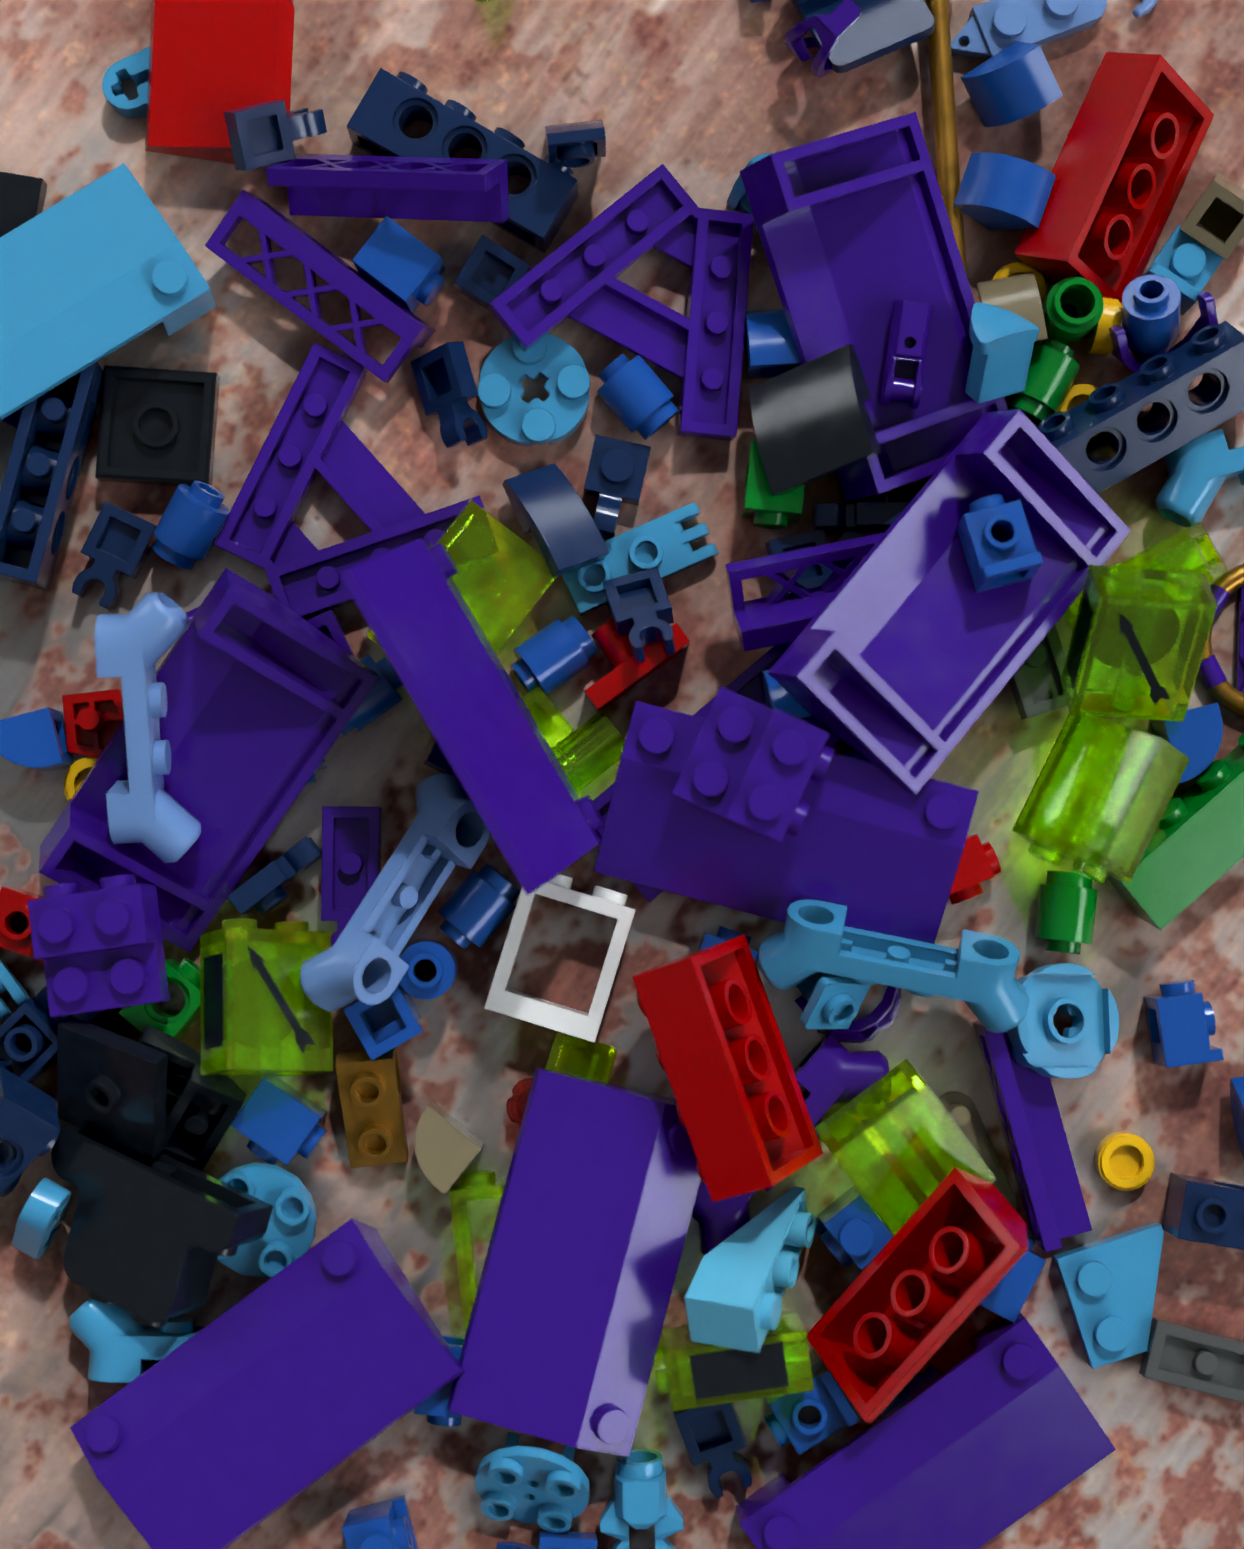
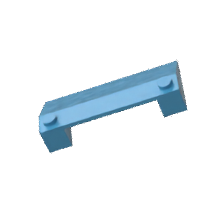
(87, 284)

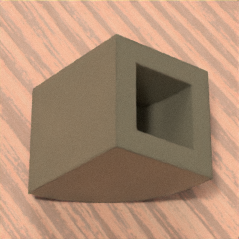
(1217, 216)
(1017, 295)
(443, 1147)

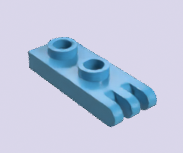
(651, 545)

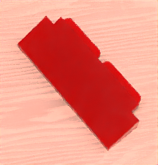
(213, 61)

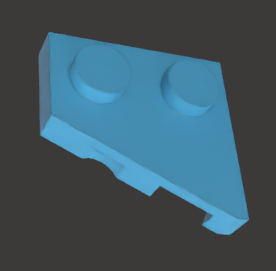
(1113, 1292)

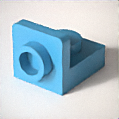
(1186, 264)
(831, 1001)

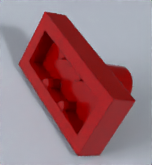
(627, 671)

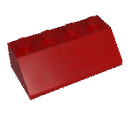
(1118, 174)
(728, 1068)
(919, 1290)

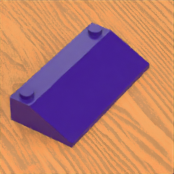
(845, 237)
(907, 643)
(474, 710)
(247, 725)
(858, 847)
(579, 1265)
(268, 1395)
(945, 1462)

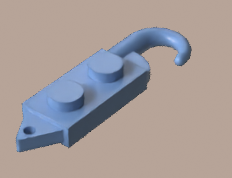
(1037, 22)

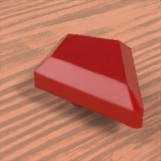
(92, 720)

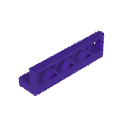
(394, 187)
(332, 269)
(784, 615)
(1034, 1144)

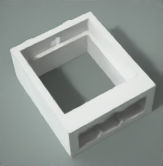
(548, 1013)

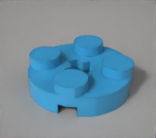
(534, 421)
(1093, 1028)

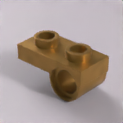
(372, 1108)

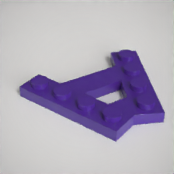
(583, 285)
(310, 440)

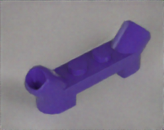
(830, 1078)

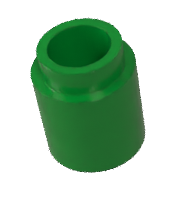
(1079, 298)
(1048, 381)
(1066, 912)

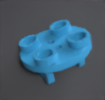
(290, 1224)
(532, 1486)

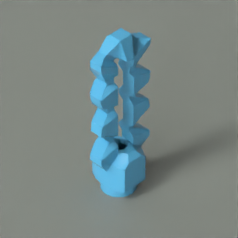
(641, 1500)

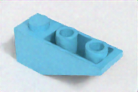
(745, 1276)

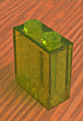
(1100, 797)
(899, 1144)

